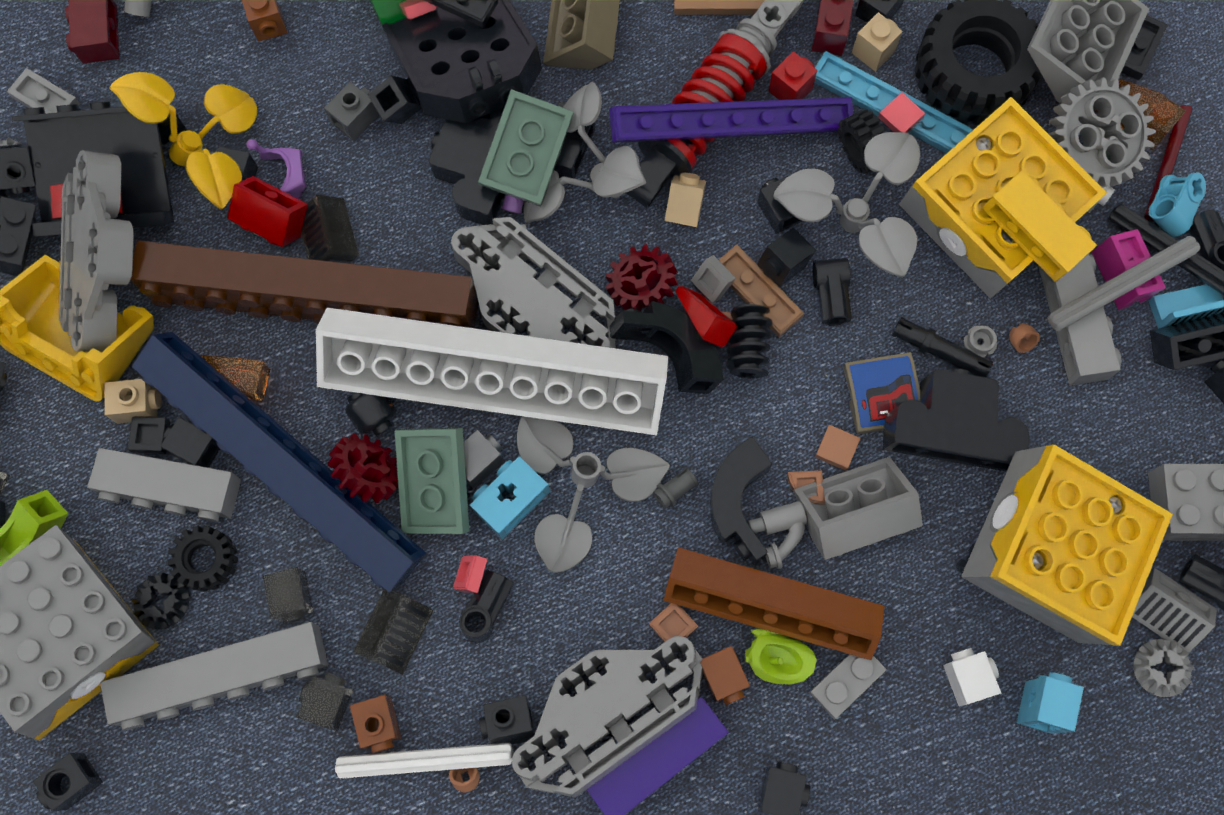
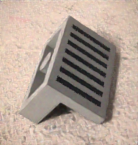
(1174, 611)

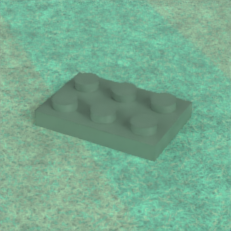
(525, 148)
(432, 480)

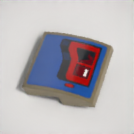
(879, 387)

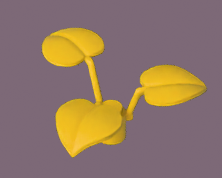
(213, 174)

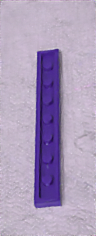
(727, 119)

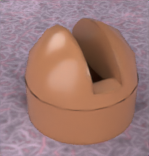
(1024, 337)
(458, 782)

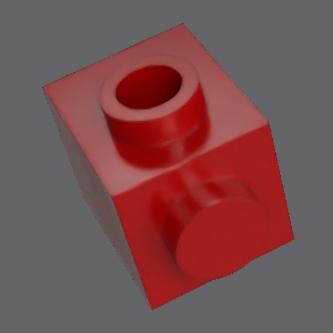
(793, 78)

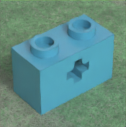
(502, 513)
(1050, 704)

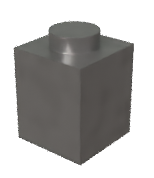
(481, 457)

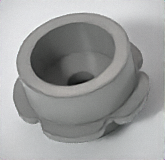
(984, 333)

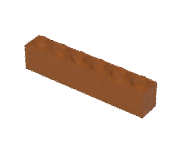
(775, 603)

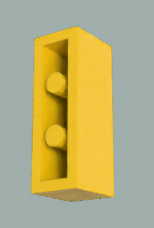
(1039, 225)

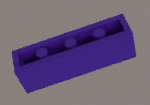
(658, 761)

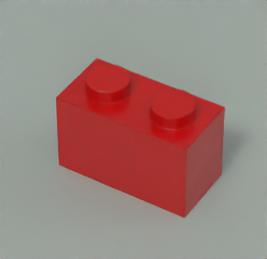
(267, 211)

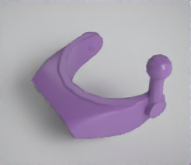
(295, 177)

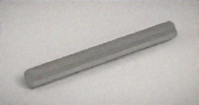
(1123, 283)

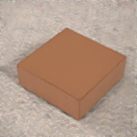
(837, 447)
(673, 622)

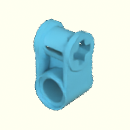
(1176, 204)

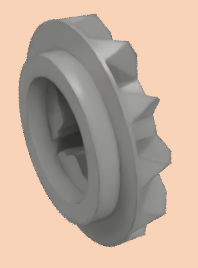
(1153, 680)

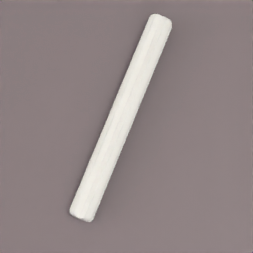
(424, 760)

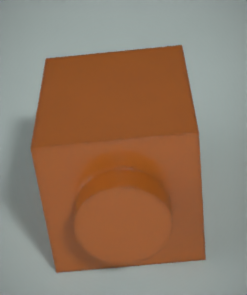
(724, 676)

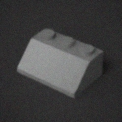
(860, 508)

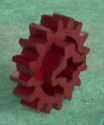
(641, 278)
(364, 468)

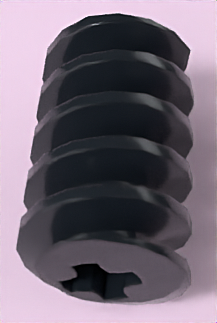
(747, 343)

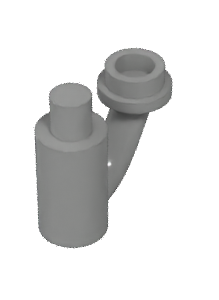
(778, 519)

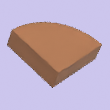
(803, 478)

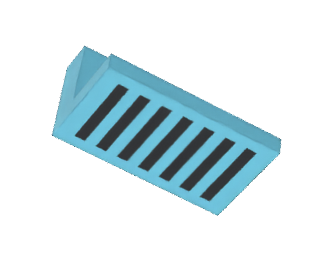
(1186, 305)

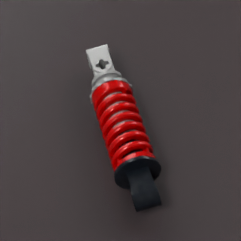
(723, 77)

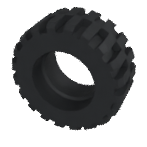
(984, 24)

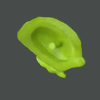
(779, 658)

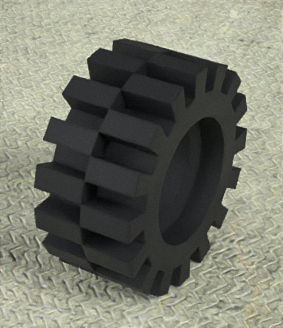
(856, 133)
(188, 544)

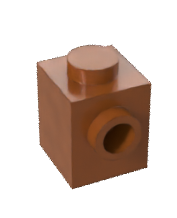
(265, 18)
(376, 723)

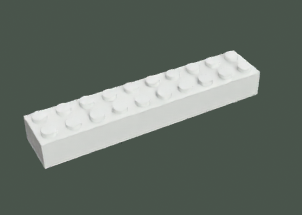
(490, 371)

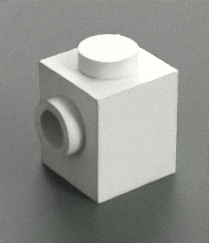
(972, 676)

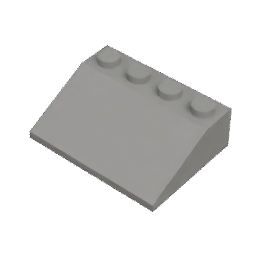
(1085, 41)

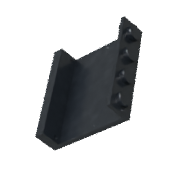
(60, 136)

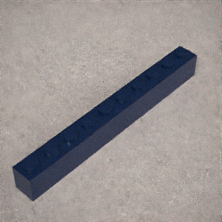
(278, 460)

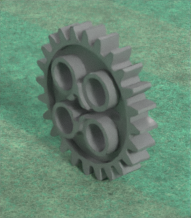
(1104, 130)

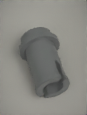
(675, 488)

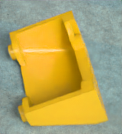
(35, 335)

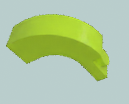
(29, 521)

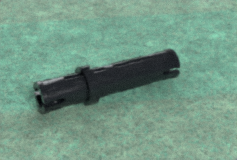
(942, 348)

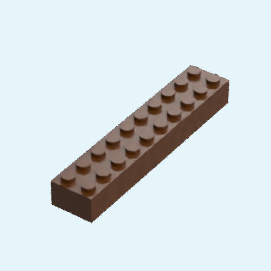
(296, 286)

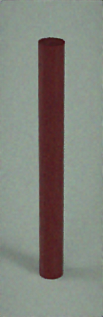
(1171, 153)

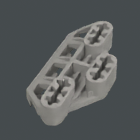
(93, 251)
(532, 302)
(604, 709)

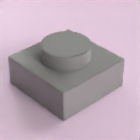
(713, 279)

